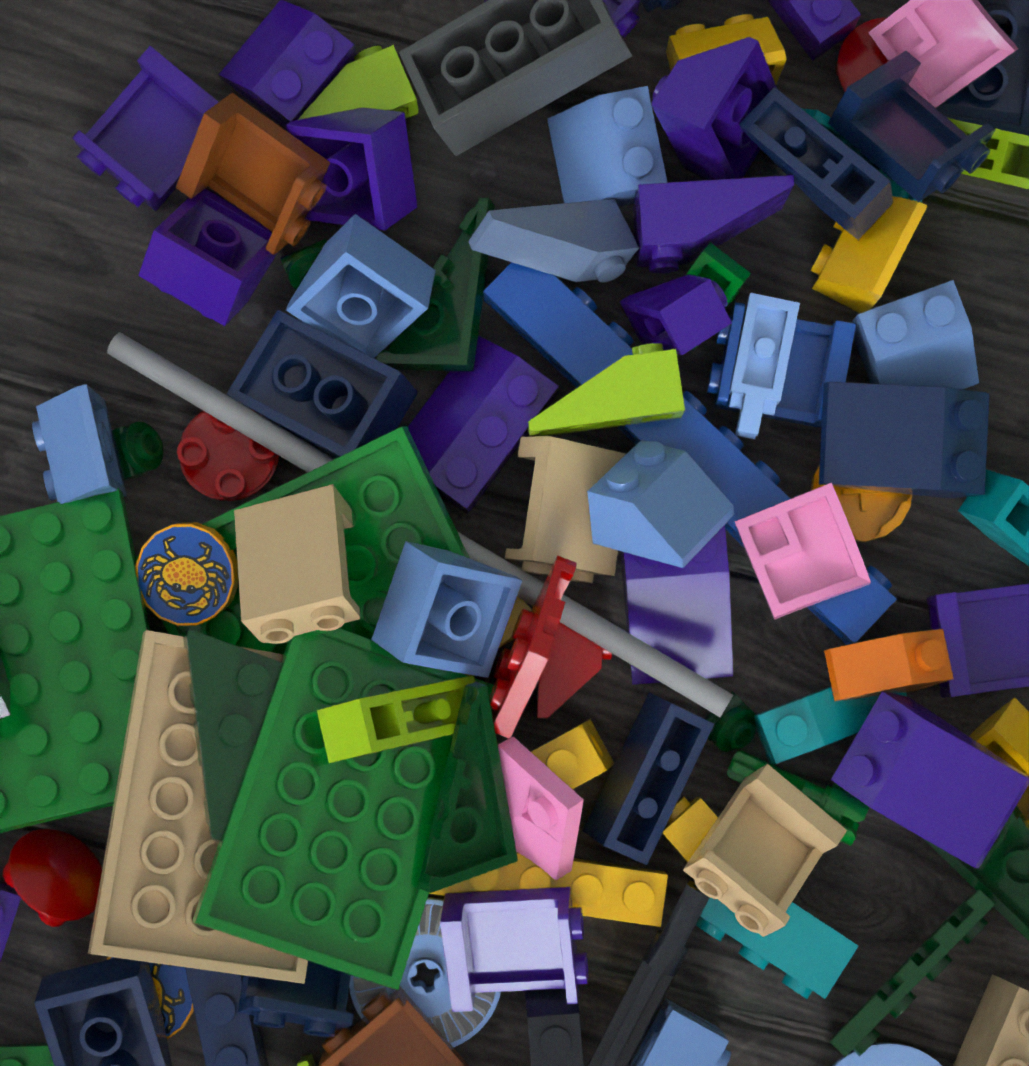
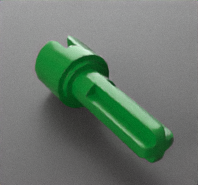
(833, 799)

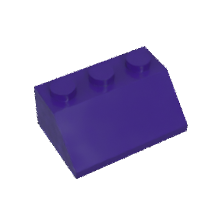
(707, 102)
(478, 421)

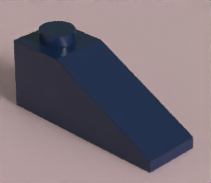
(821, 163)

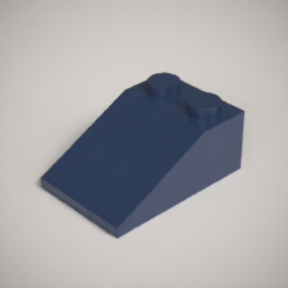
(1003, 91)
(321, 387)
(904, 439)
(103, 1016)

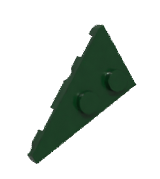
(449, 329)
(229, 702)
(472, 813)

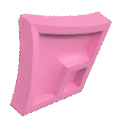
(950, 40)
(803, 551)
(541, 809)

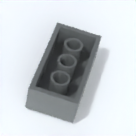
(509, 63)

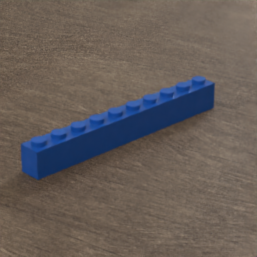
(581, 345)

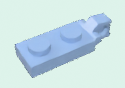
(761, 360)

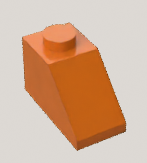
(889, 665)

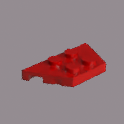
(534, 635)

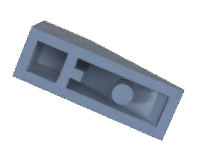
(560, 239)

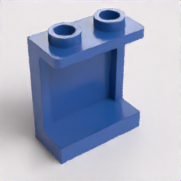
(816, 356)

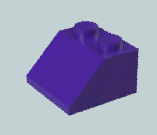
(288, 62)
(367, 168)
(208, 256)

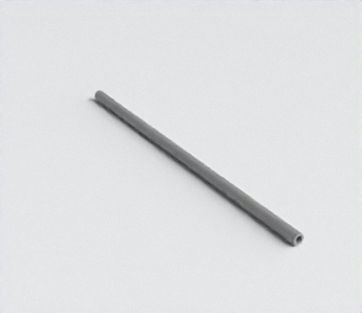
(309, 458)

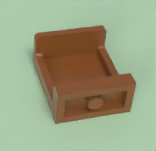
(255, 169)
(390, 1035)

